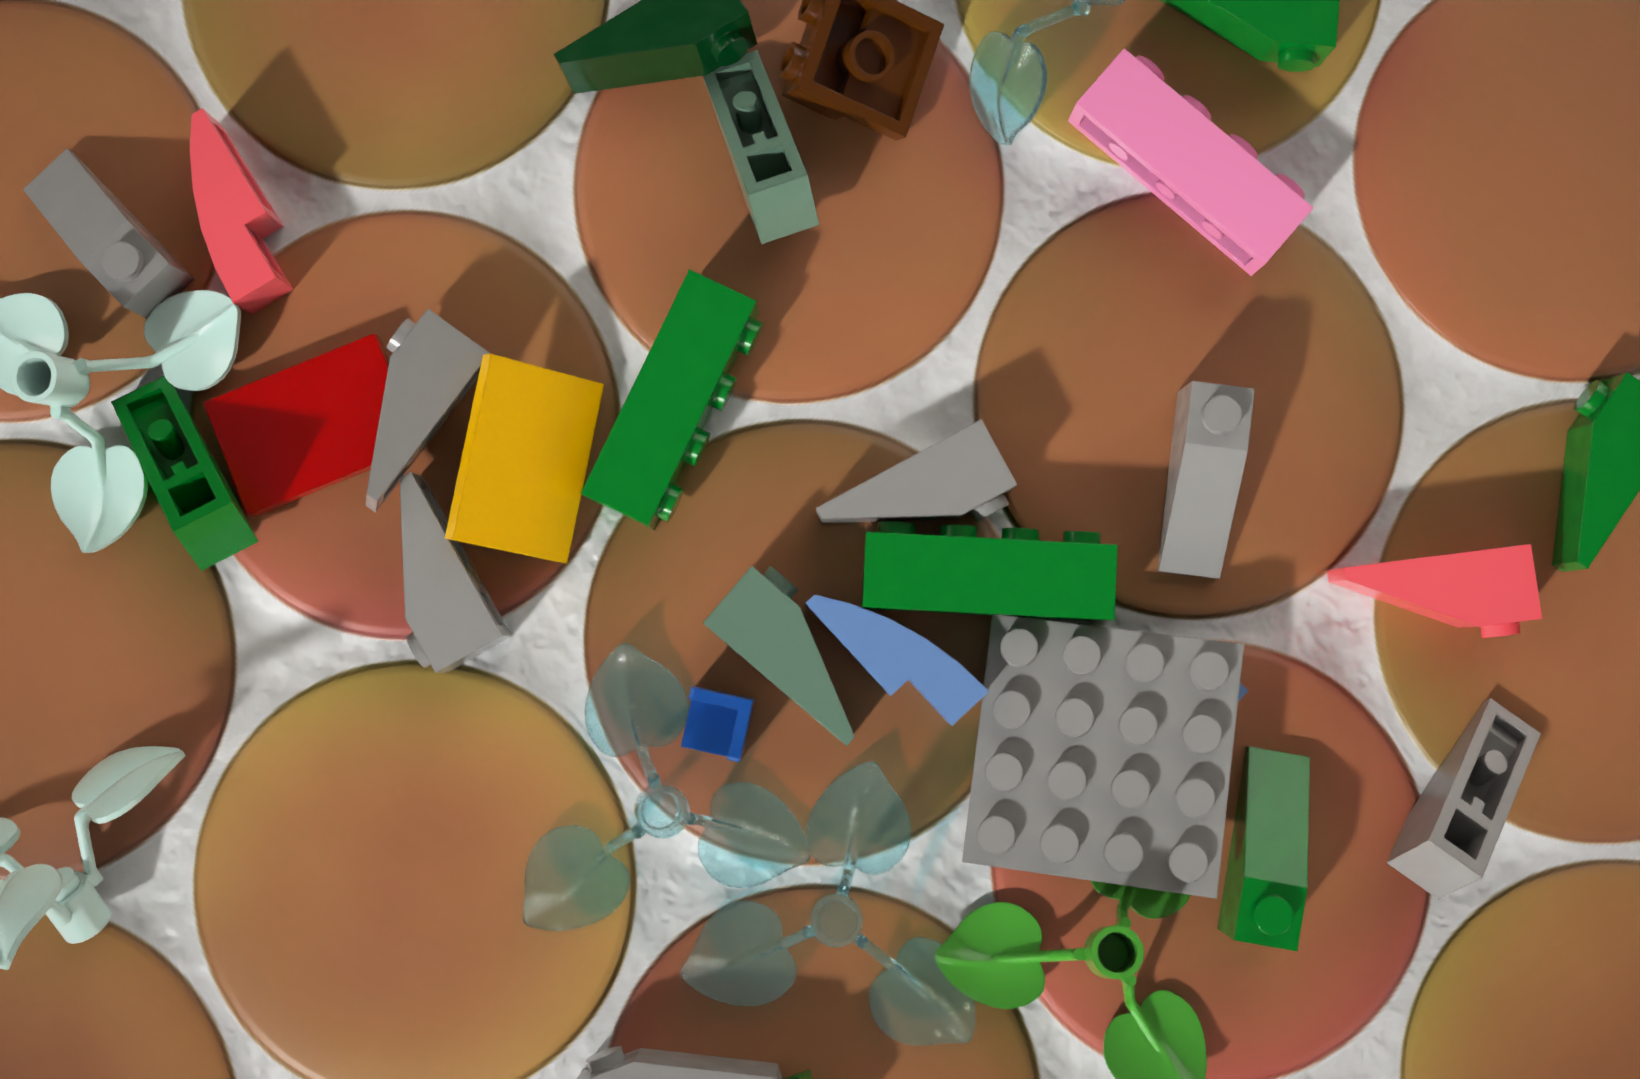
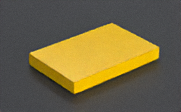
(524, 459)

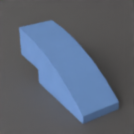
(900, 655)

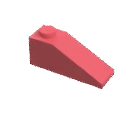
(1460, 589)

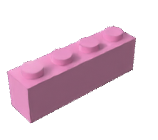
(1190, 161)

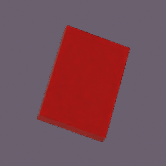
(302, 425)

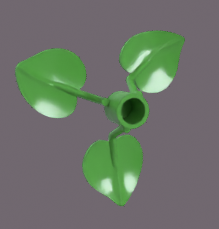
(998, 959)

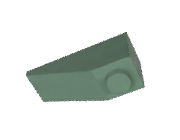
(761, 149)
(774, 637)

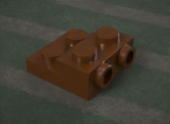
(861, 61)

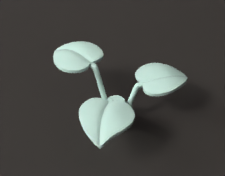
(96, 487)
(67, 894)

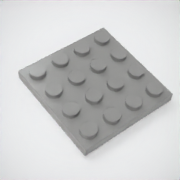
(1104, 755)

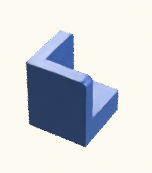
(718, 722)

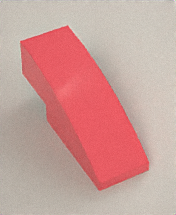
(234, 217)

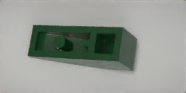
(658, 44)

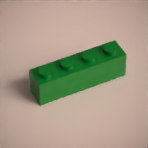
(672, 400)
(989, 575)

